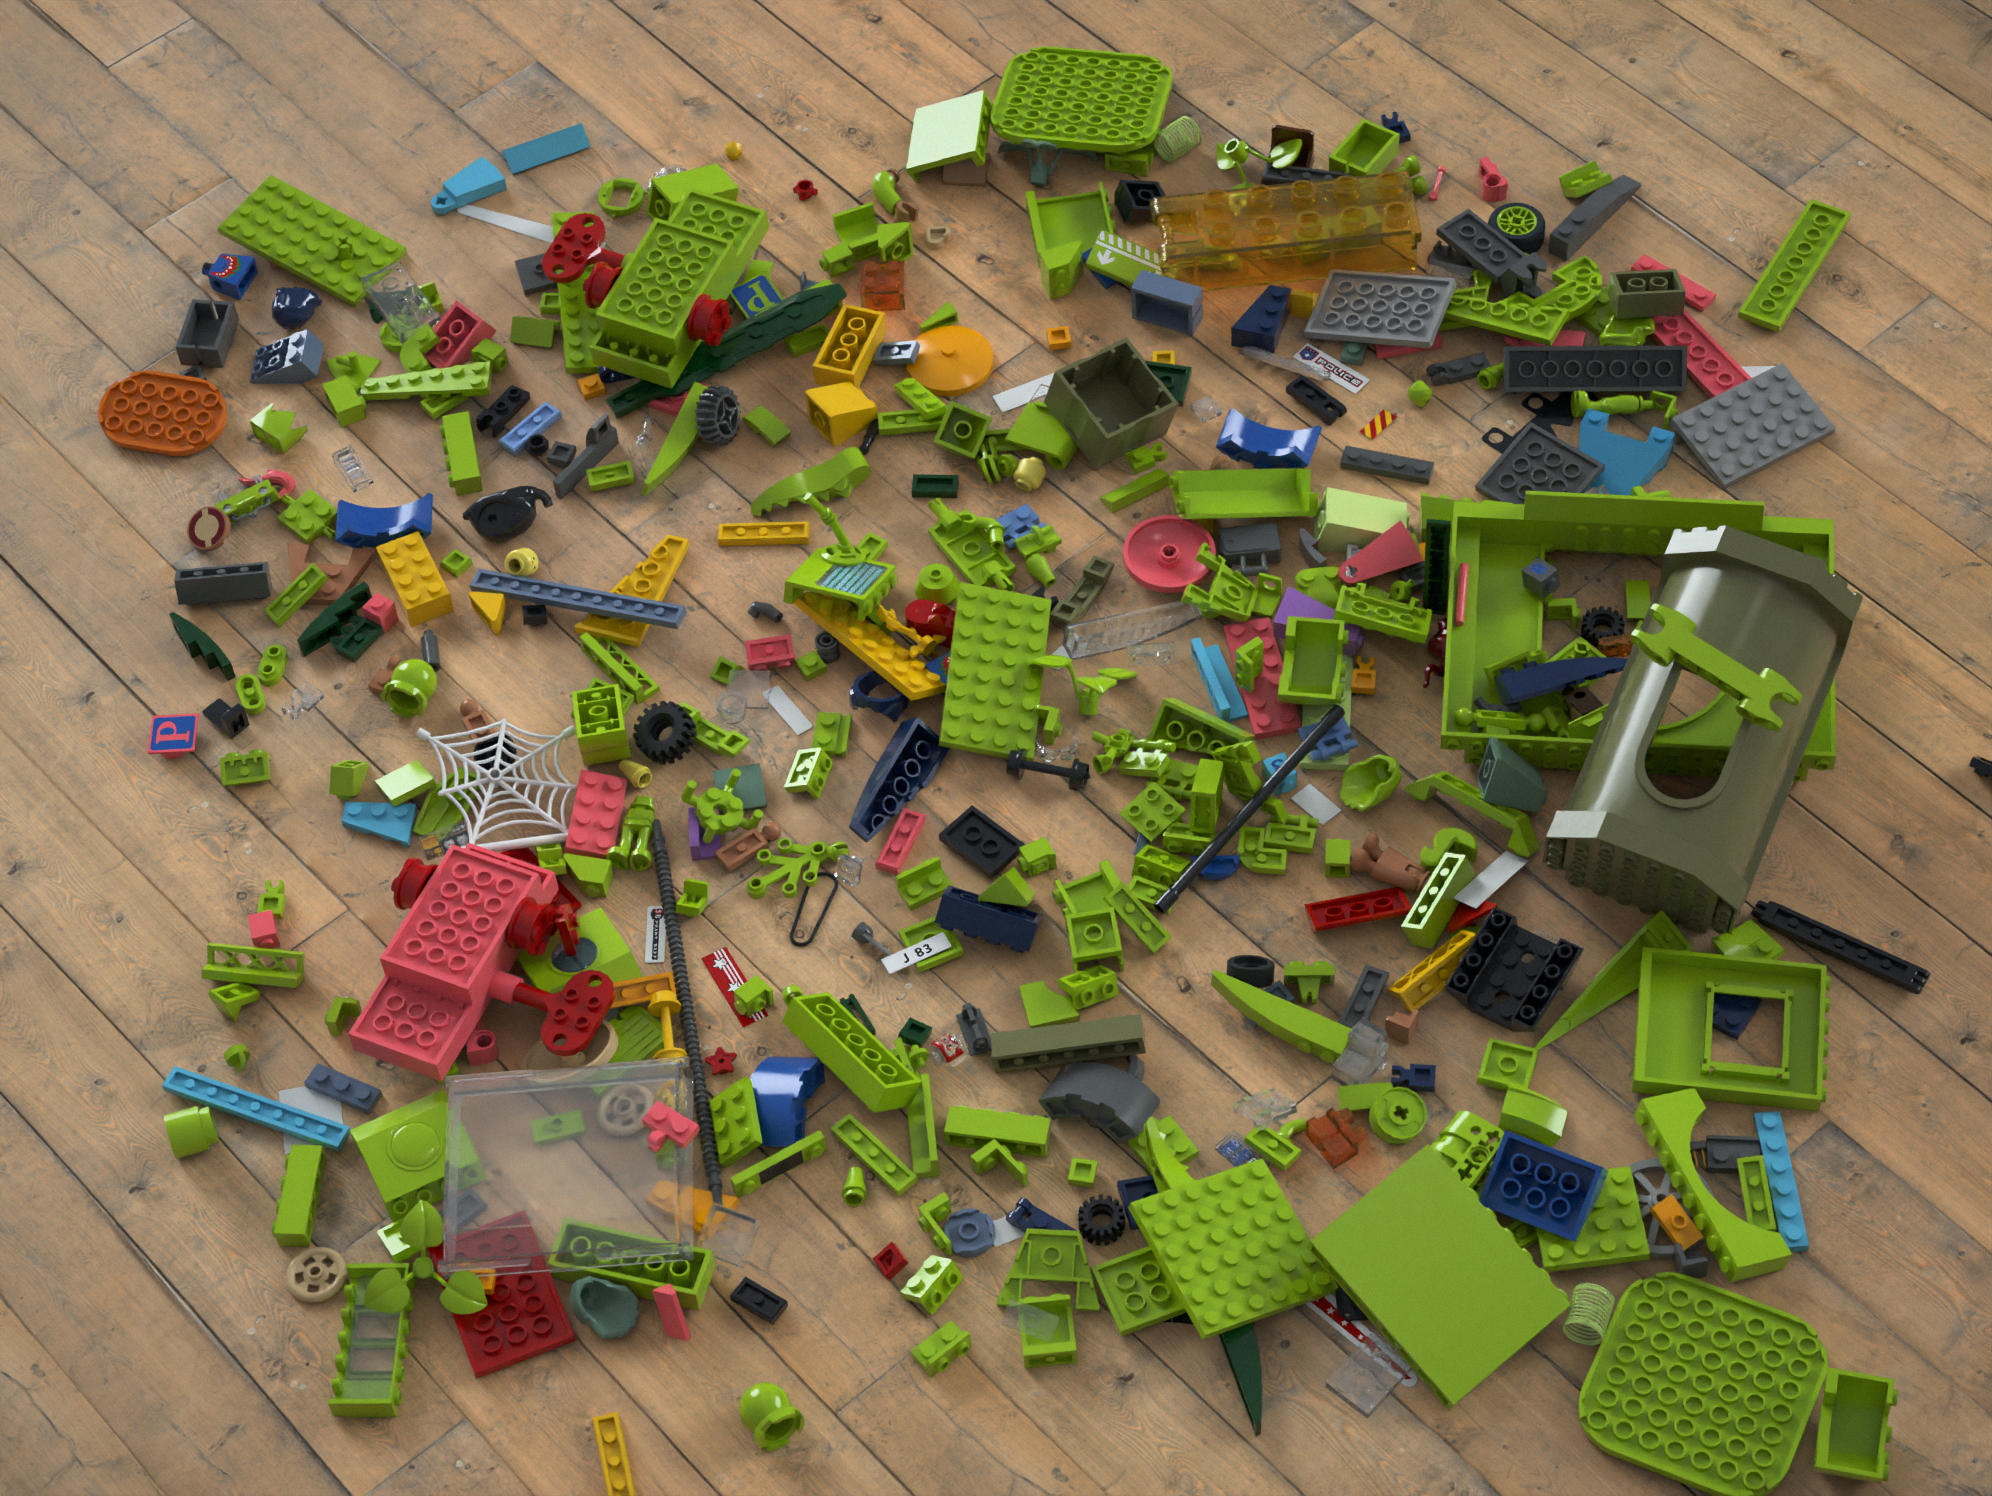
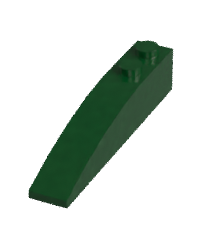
(1437, 565)
(1244, 1360)

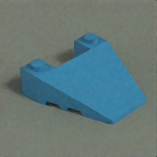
(1625, 460)

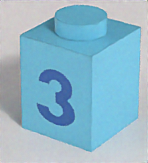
(1270, 765)

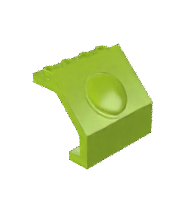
(407, 1153)

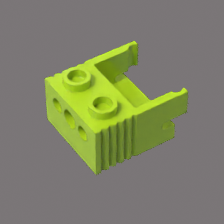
(1093, 936)

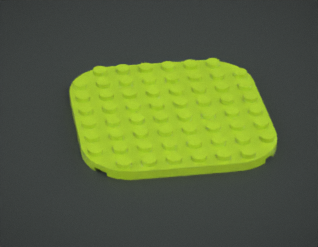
(1082, 99)
(1703, 1385)

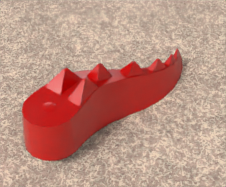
(930, 619)

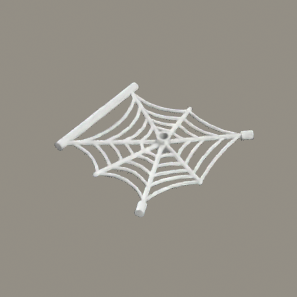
(495, 779)

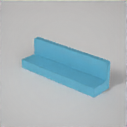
(546, 148)
(1218, 681)

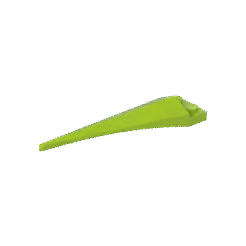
(1618, 976)

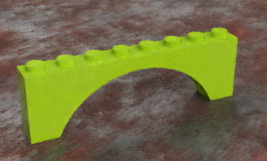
(1737, 1245)

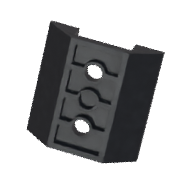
(1495, 968)

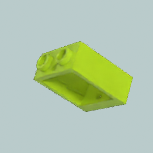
(1206, 796)

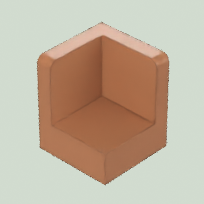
(1402, 1027)

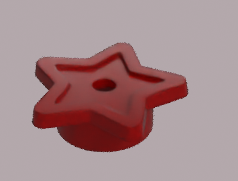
(721, 1068)

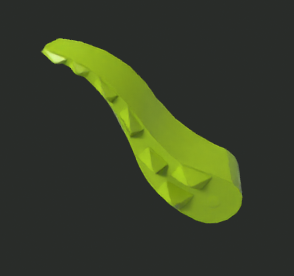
(824, 481)
(1163, 1166)

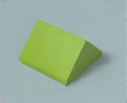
(895, 241)
(1009, 890)

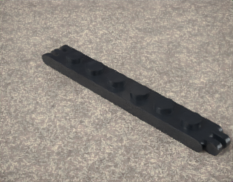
(1841, 946)

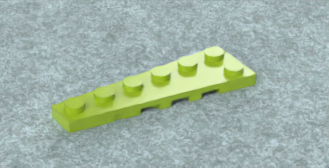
(1520, 321)
(465, 379)

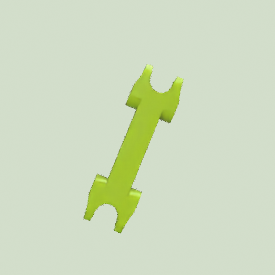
(1752, 690)

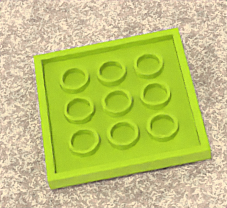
(1609, 1236)

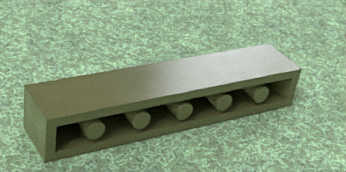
(1068, 1043)

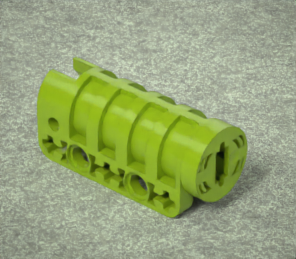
(1461, 1146)

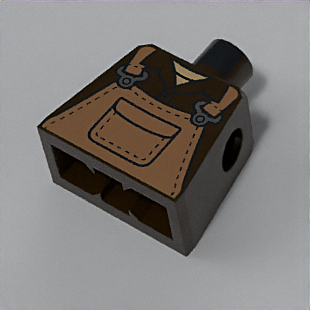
(1579, 702)

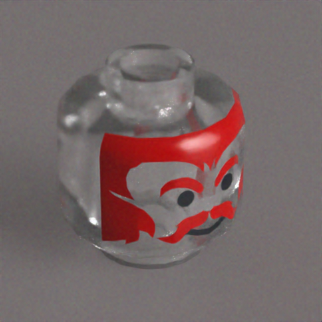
(948, 1050)

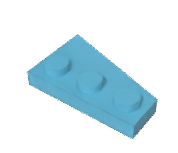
(382, 820)

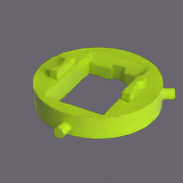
(635, 202)

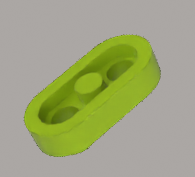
(275, 661)
(250, 694)

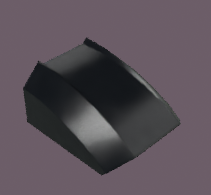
(1134, 199)

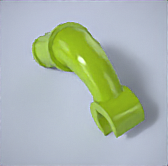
(993, 527)

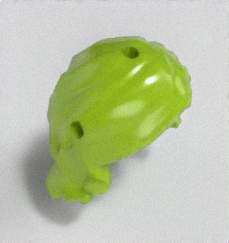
(1627, 331)
(1370, 782)

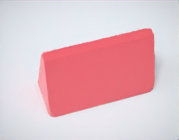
(671, 1312)

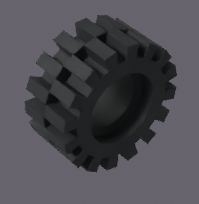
(1601, 617)
(1097, 1207)

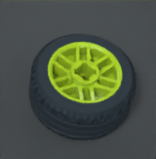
(1520, 225)

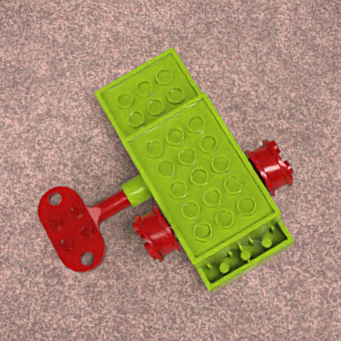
(666, 292)

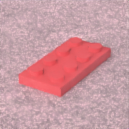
(595, 814)

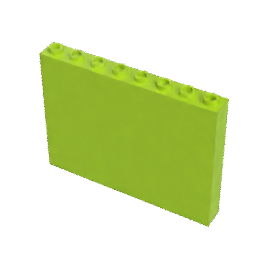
(1439, 1276)

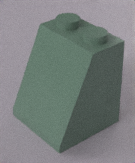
(1510, 779)

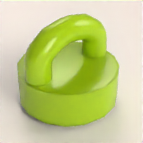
(237, 1056)

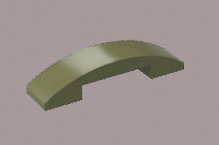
(1085, 592)

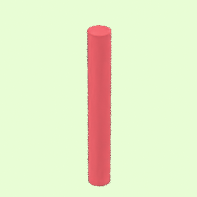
(1461, 594)

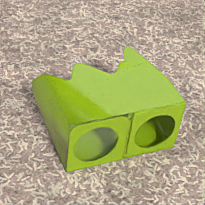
(276, 429)

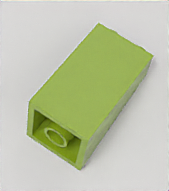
(669, 189)

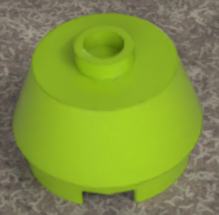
(937, 584)

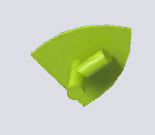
(354, 366)

